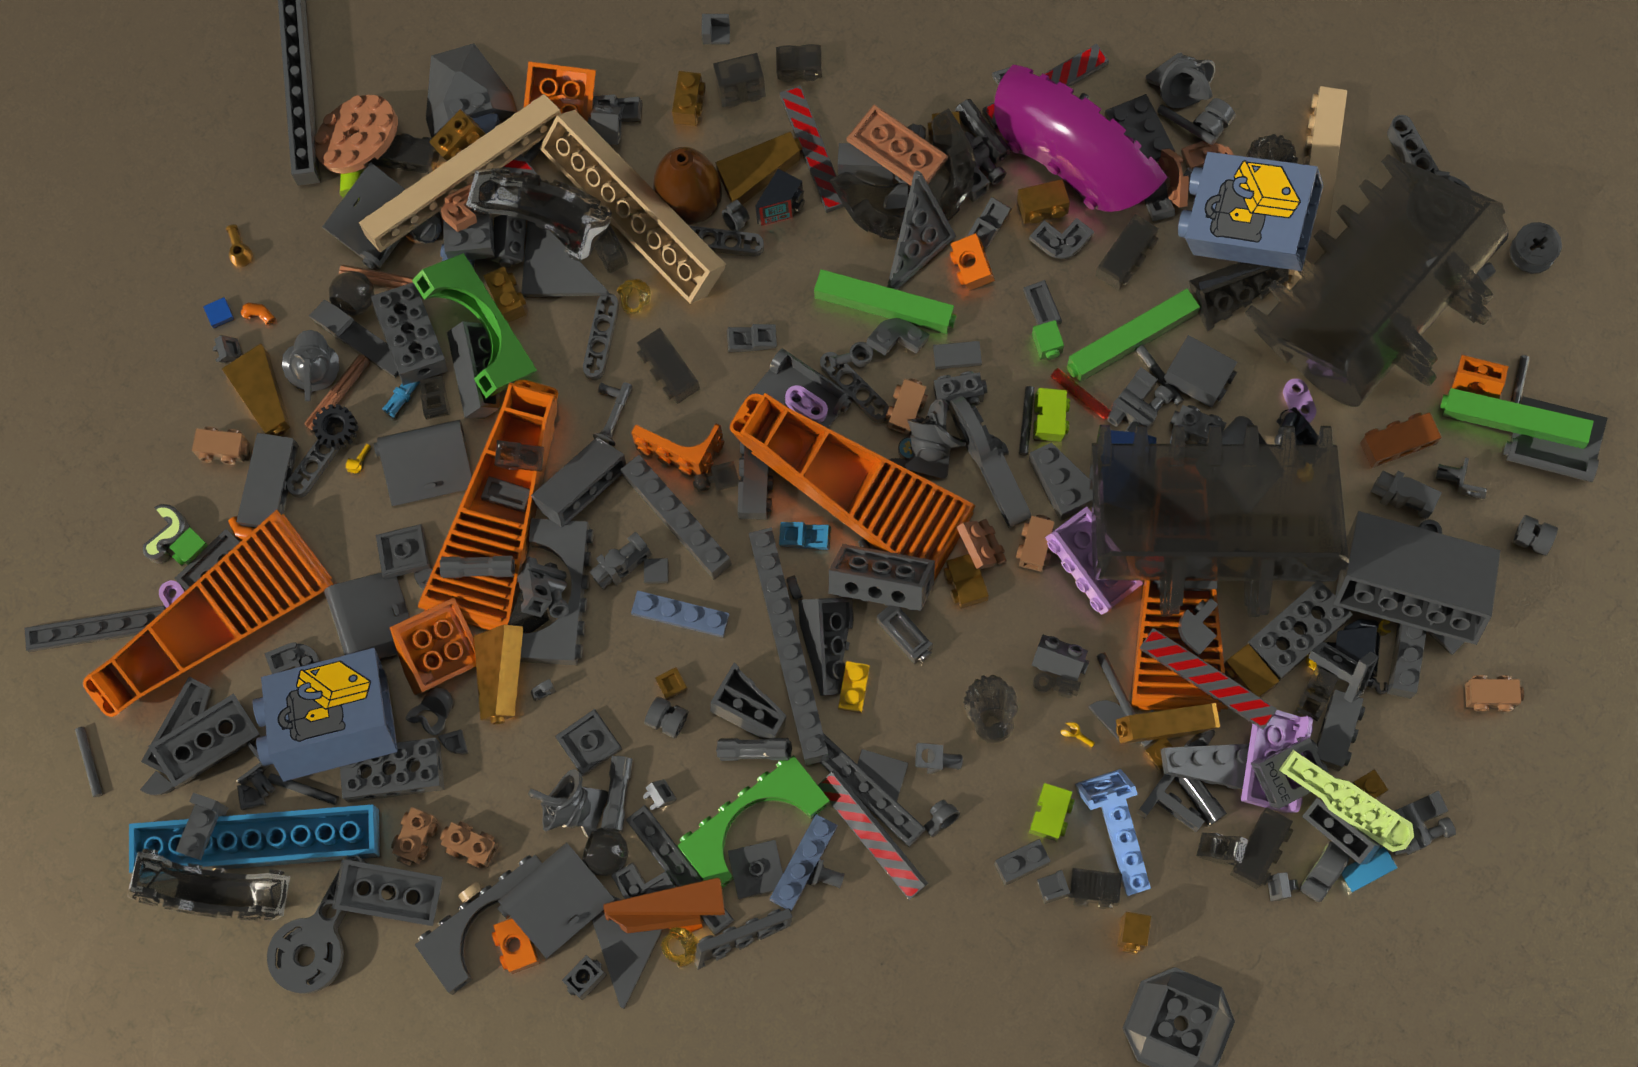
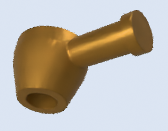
(246, 255)

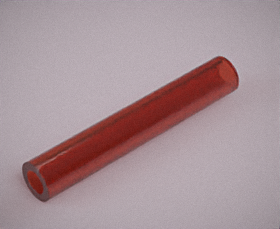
(1080, 393)

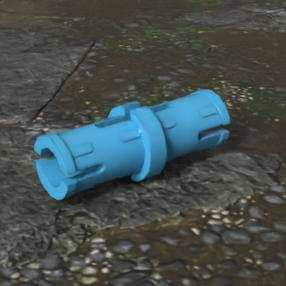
(399, 397)

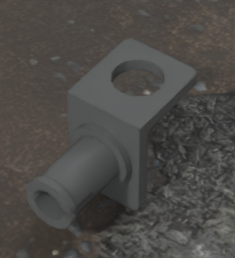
(1458, 475)
(936, 758)
(257, 776)
(826, 876)

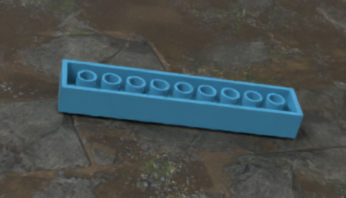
(268, 838)

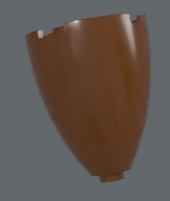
(688, 184)

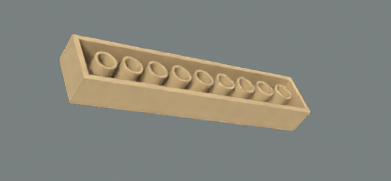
(634, 206)

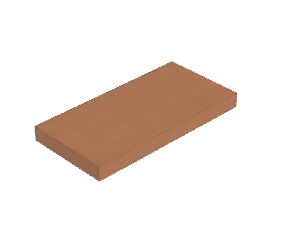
(896, 146)

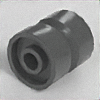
(1216, 117)
(1536, 535)
(665, 716)

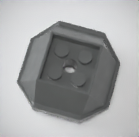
(1174, 995)

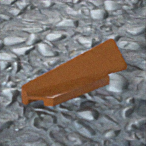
(668, 907)

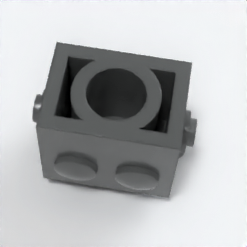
(607, 123)
(574, 977)

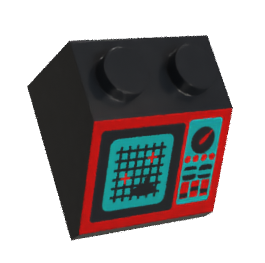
(780, 199)

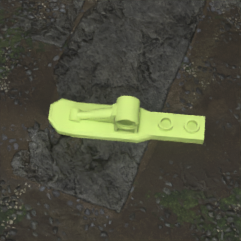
(1351, 803)

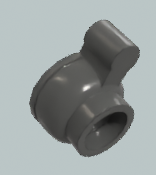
(735, 215)
(943, 816)

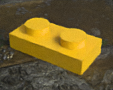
(853, 687)

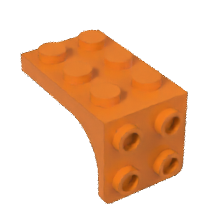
(690, 460)

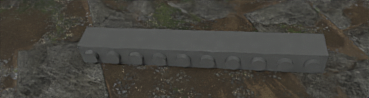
(298, 91)
(789, 647)

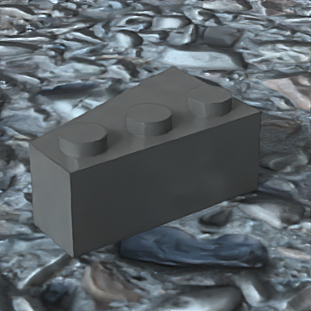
(1061, 480)
(747, 706)

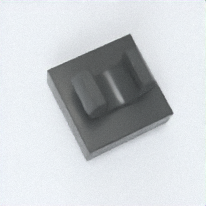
(227, 348)
(660, 793)
(1281, 887)

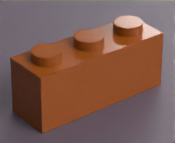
(1400, 439)

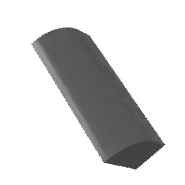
(267, 478)
(579, 482)

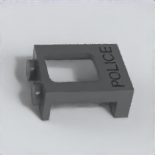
(1275, 782)

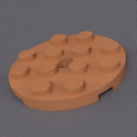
(372, 129)

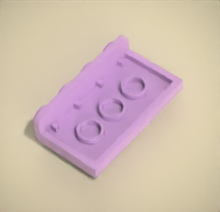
(1074, 547)
(1278, 734)

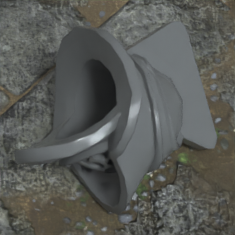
(1183, 80)
(310, 363)
(932, 442)
(571, 804)

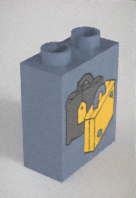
(1252, 210)
(325, 715)

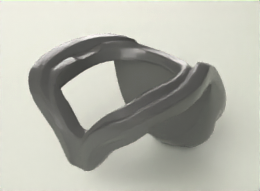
(437, 701)

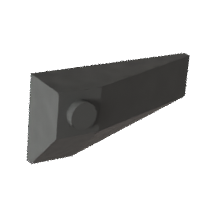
(825, 634)

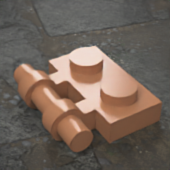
(981, 543)

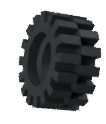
(339, 439)

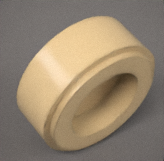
(471, 892)

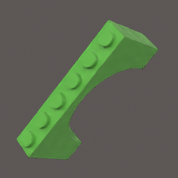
(459, 282)
(785, 784)

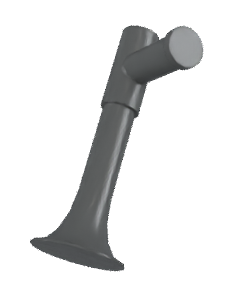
(622, 396)

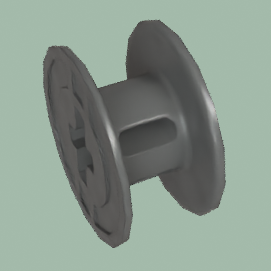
(1530, 237)

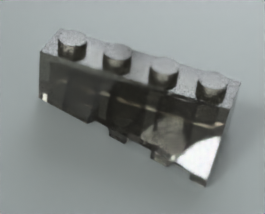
(1231, 288)

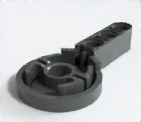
(1420, 155)
(992, 465)
(315, 933)

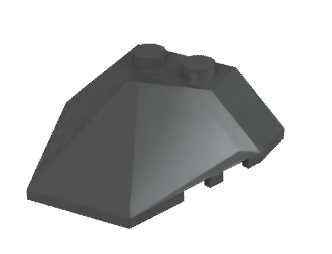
(464, 82)

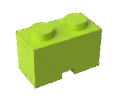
(1052, 409)
(1050, 820)

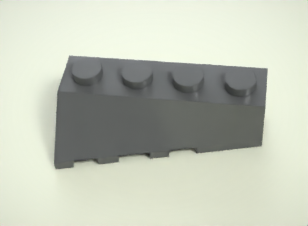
(470, 356)
(753, 486)

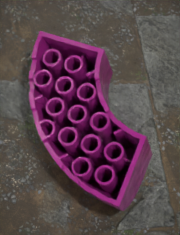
(1074, 141)

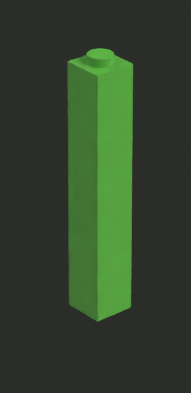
(884, 301)
(1132, 335)
(1517, 418)

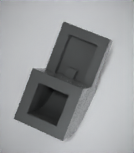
(1193, 631)

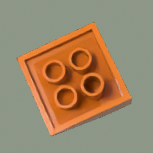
(565, 86)
(434, 646)

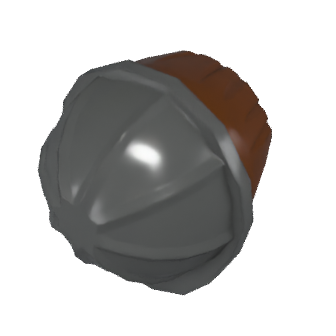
(427, 231)

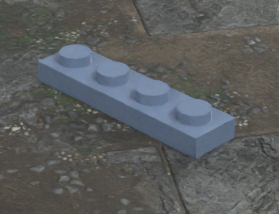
(680, 614)
(803, 862)

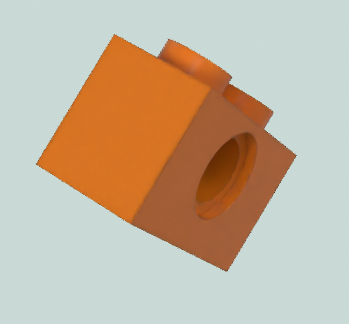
(980, 272)
(1480, 377)
(522, 958)

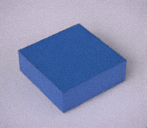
(218, 312)

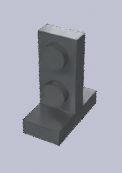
(1346, 668)
(1171, 804)
(200, 825)

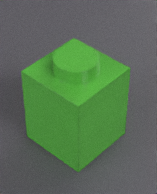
(1048, 340)
(187, 547)

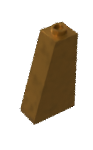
(753, 168)
(257, 386)
(498, 671)
(1167, 723)

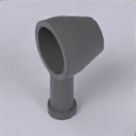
(857, 350)

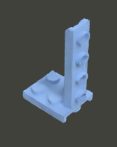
(1110, 794)

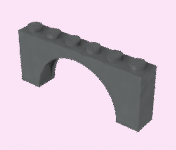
(561, 639)
(445, 945)

